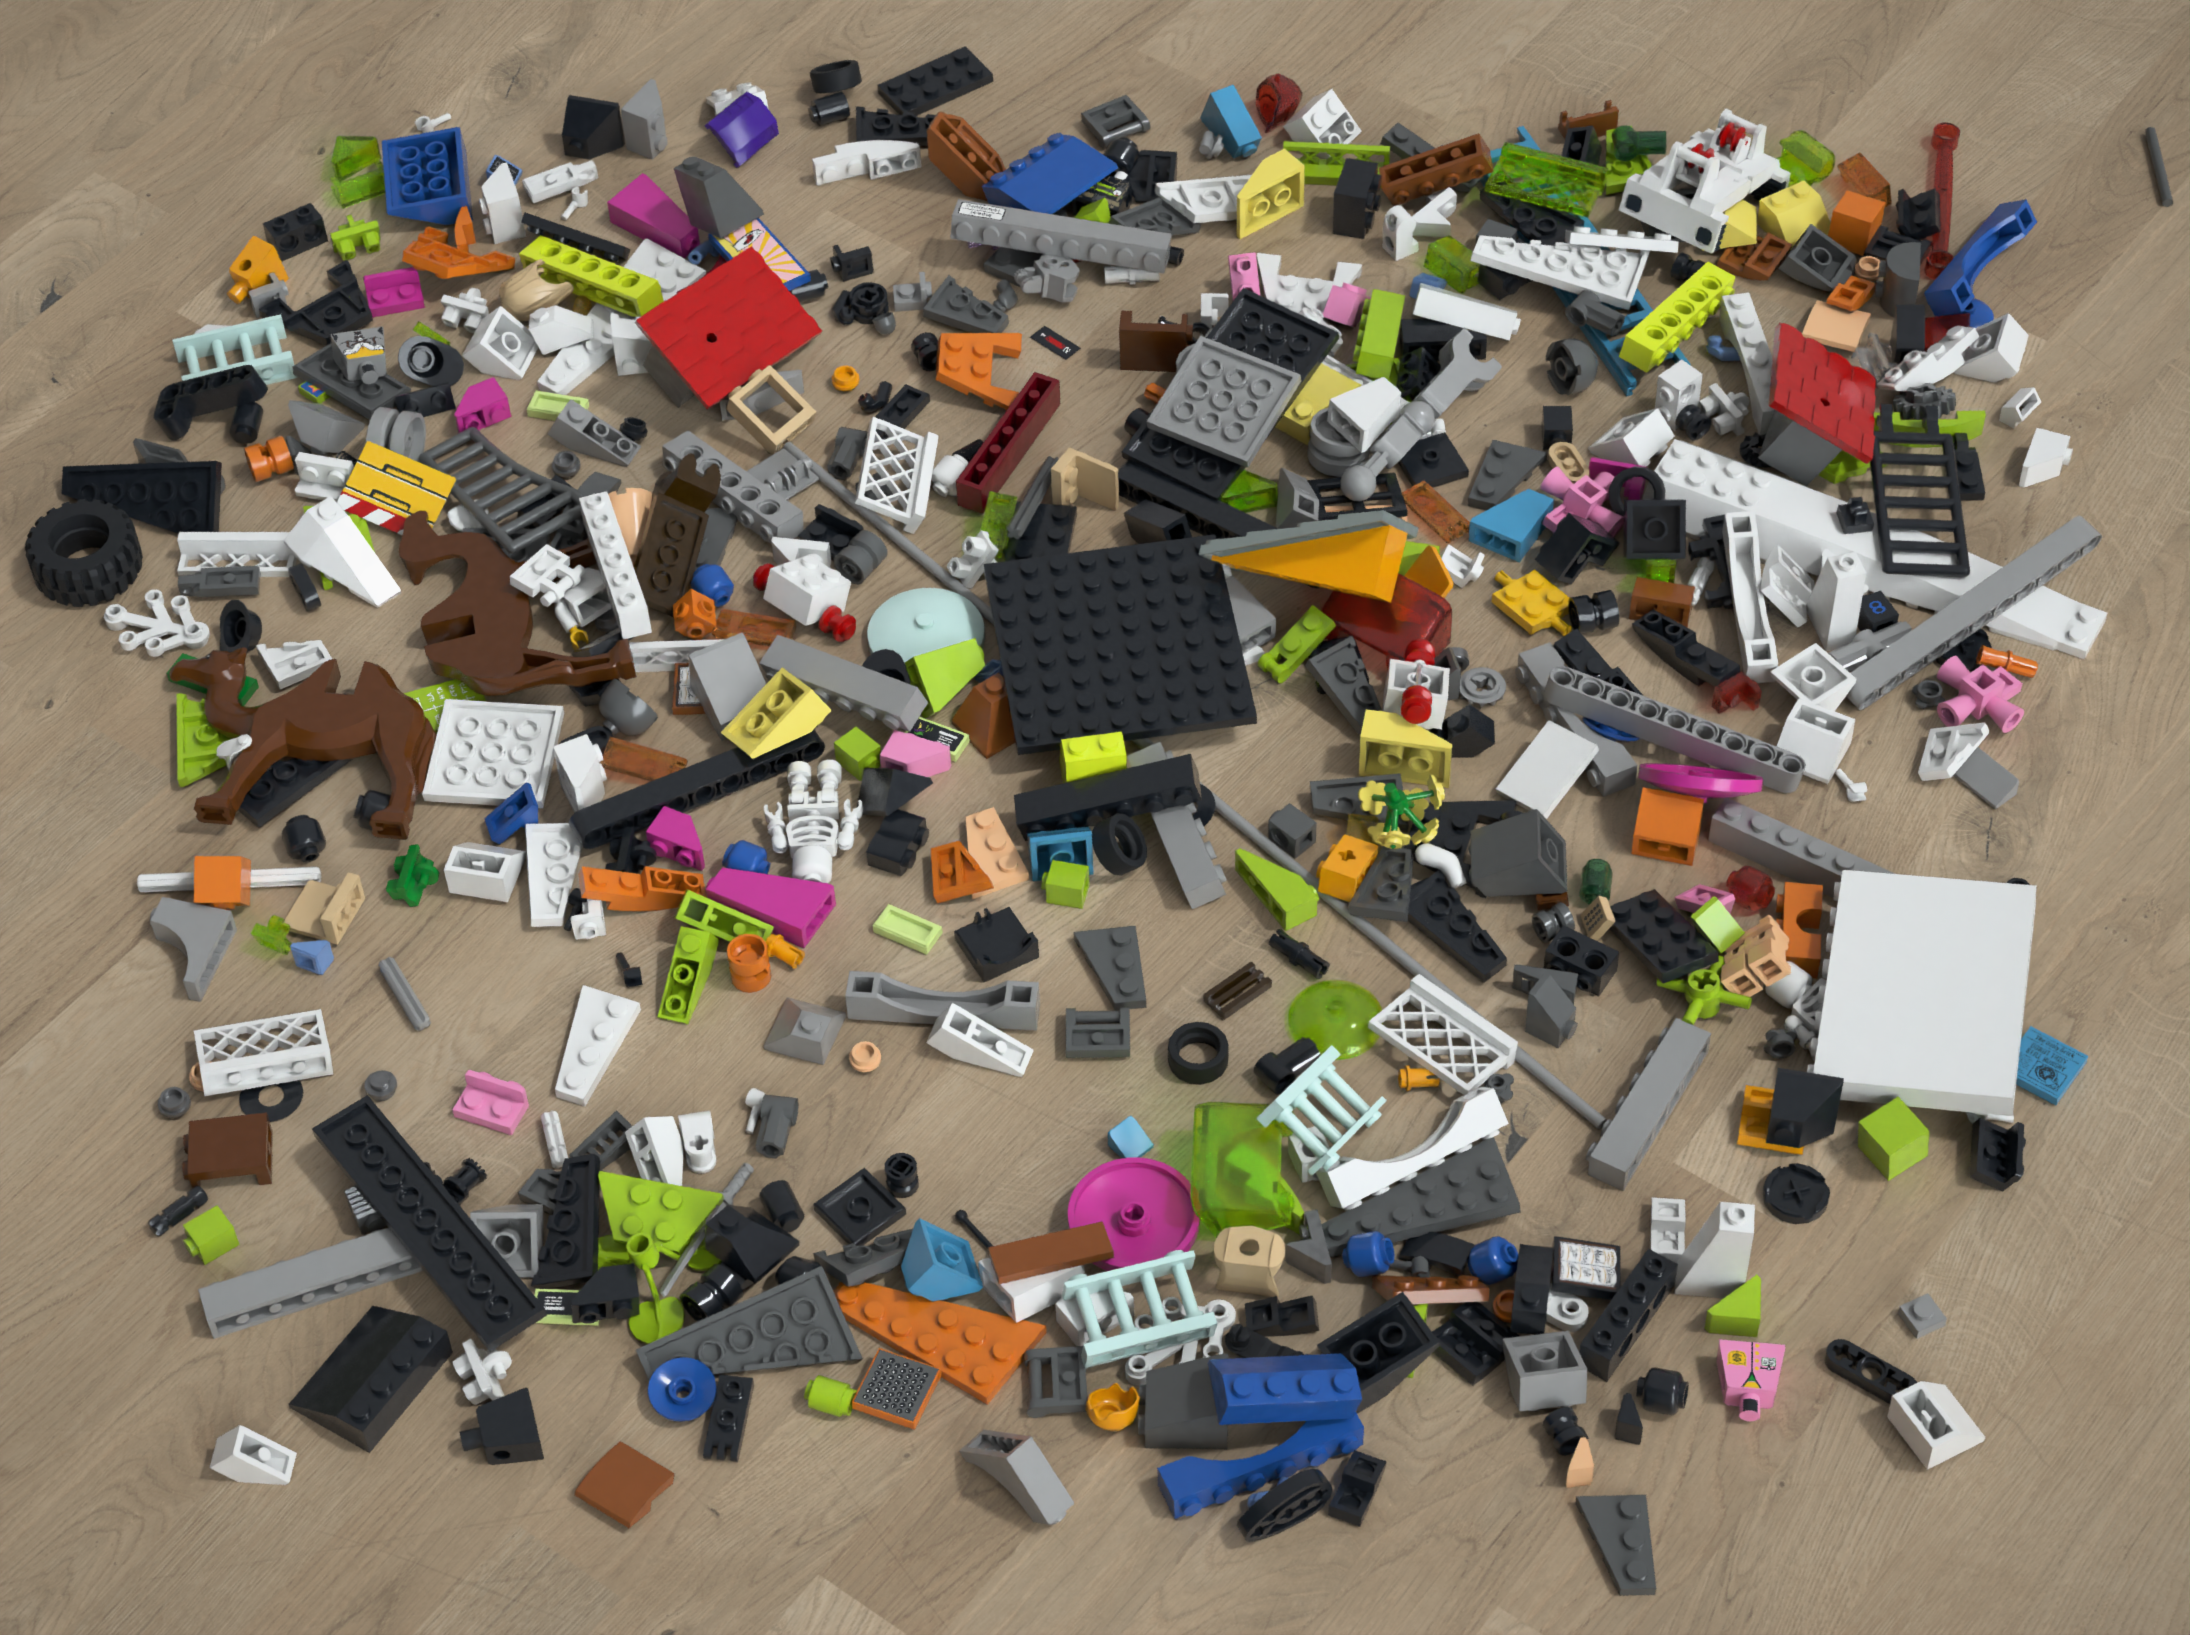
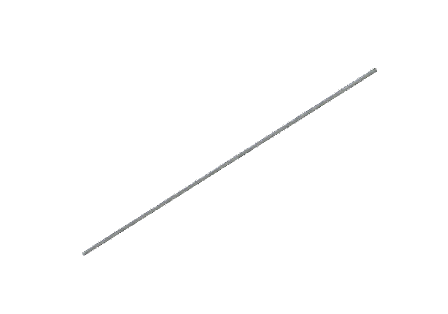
(1221, 807)

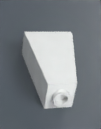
(1465, 312)
(1837, 600)
(1718, 1254)

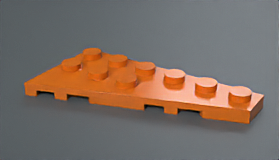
(968, 1344)

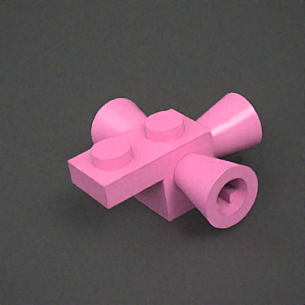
(1581, 499)
(1979, 694)

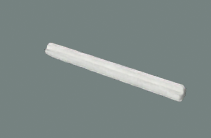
(259, 878)

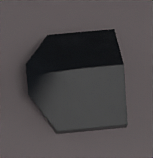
(1149, 169)

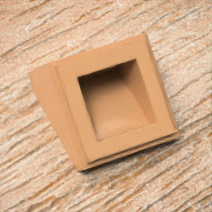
(1581, 1466)

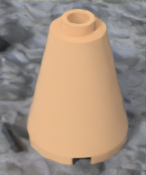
(632, 514)

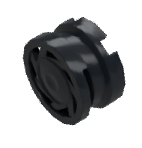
(868, 301)

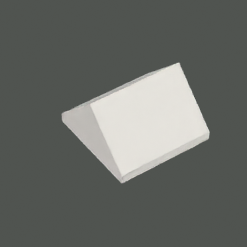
(1815, 678)

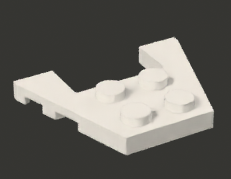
(1301, 292)

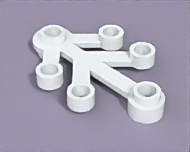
(191, 633)
(1138, 1376)

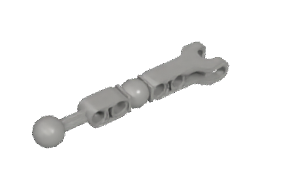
(1457, 373)

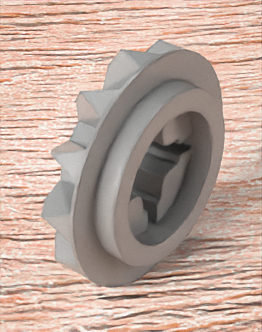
(1478, 678)

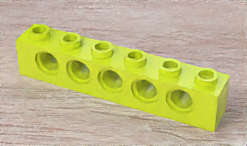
(594, 277)
(1677, 317)

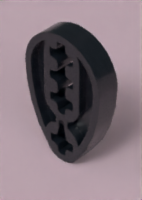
(1286, 1505)

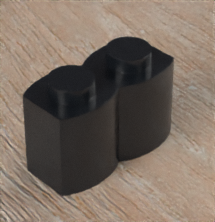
(897, 841)

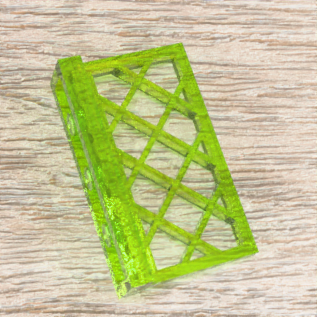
(1546, 168)

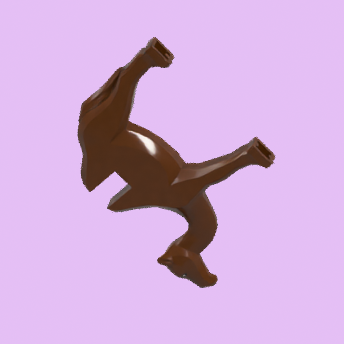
(488, 624)
(314, 725)

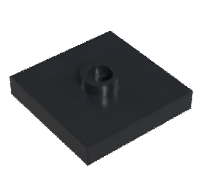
(1433, 461)

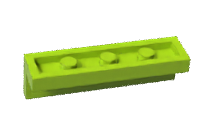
(1328, 170)

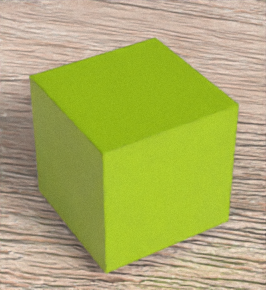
(1893, 1138)

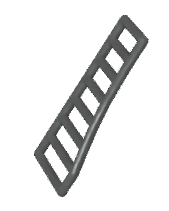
(510, 467)

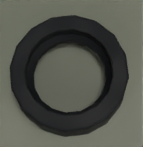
(835, 76)
(1624, 475)
(1130, 838)
(1198, 1033)

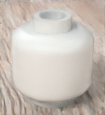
(946, 474)

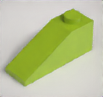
(1279, 890)
(718, 918)

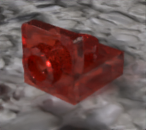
(1734, 690)

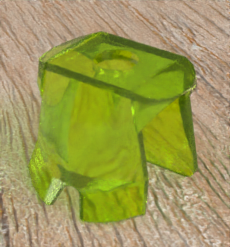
(1805, 158)

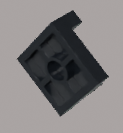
(996, 943)

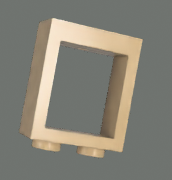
(770, 441)

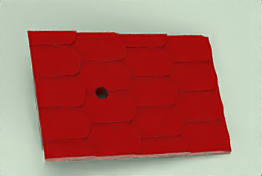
(724, 330)
(1818, 407)

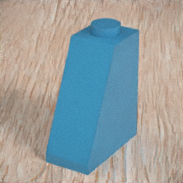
(1228, 117)
(1512, 525)

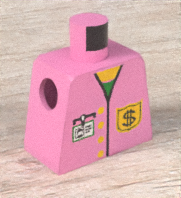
(1749, 1375)

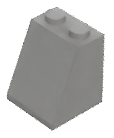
(725, 679)

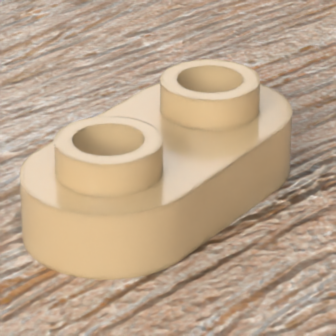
(1568, 460)

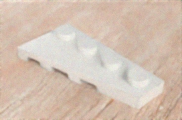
(1633, 240)
(551, 868)
(593, 1041)

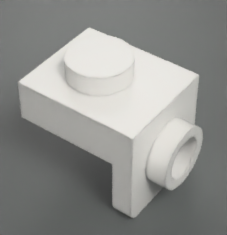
(1460, 566)

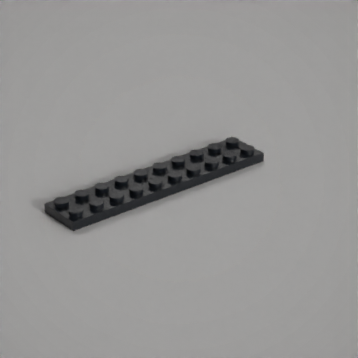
(429, 1223)

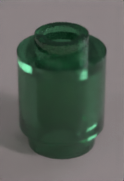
(1595, 880)

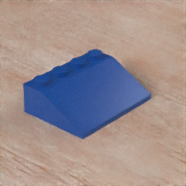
(1049, 175)
(427, 176)

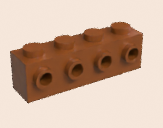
(1436, 169)

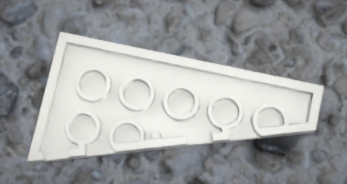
(1567, 266)

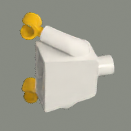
(582, 605)

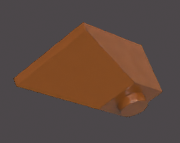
(986, 717)

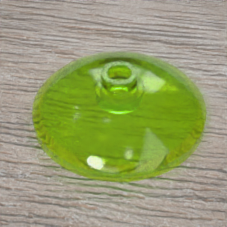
(1341, 1026)

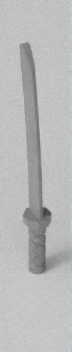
(729, 1194)

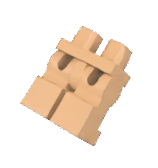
(1756, 959)

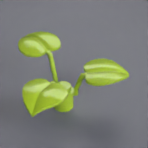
(661, 1316)

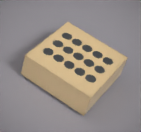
(1597, 918)

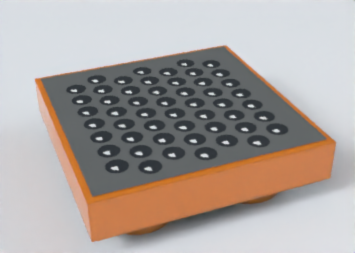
(896, 1388)

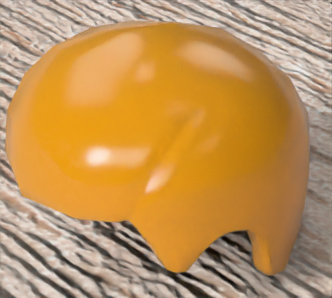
(1113, 1407)

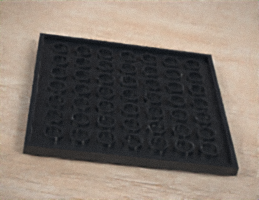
(1118, 644)

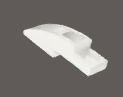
(873, 157)
(1932, 365)

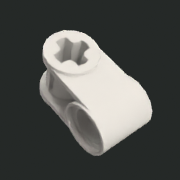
(698, 1141)

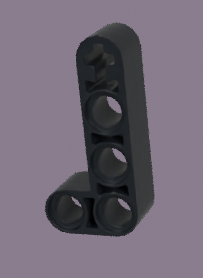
(205, 395)

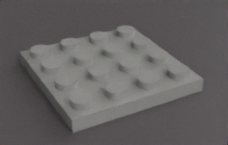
(1224, 401)

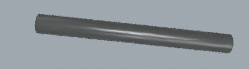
(2159, 167)

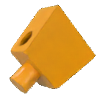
(253, 268)

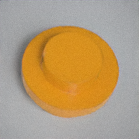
(845, 378)

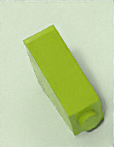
(944, 672)

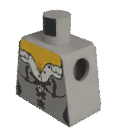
(360, 354)

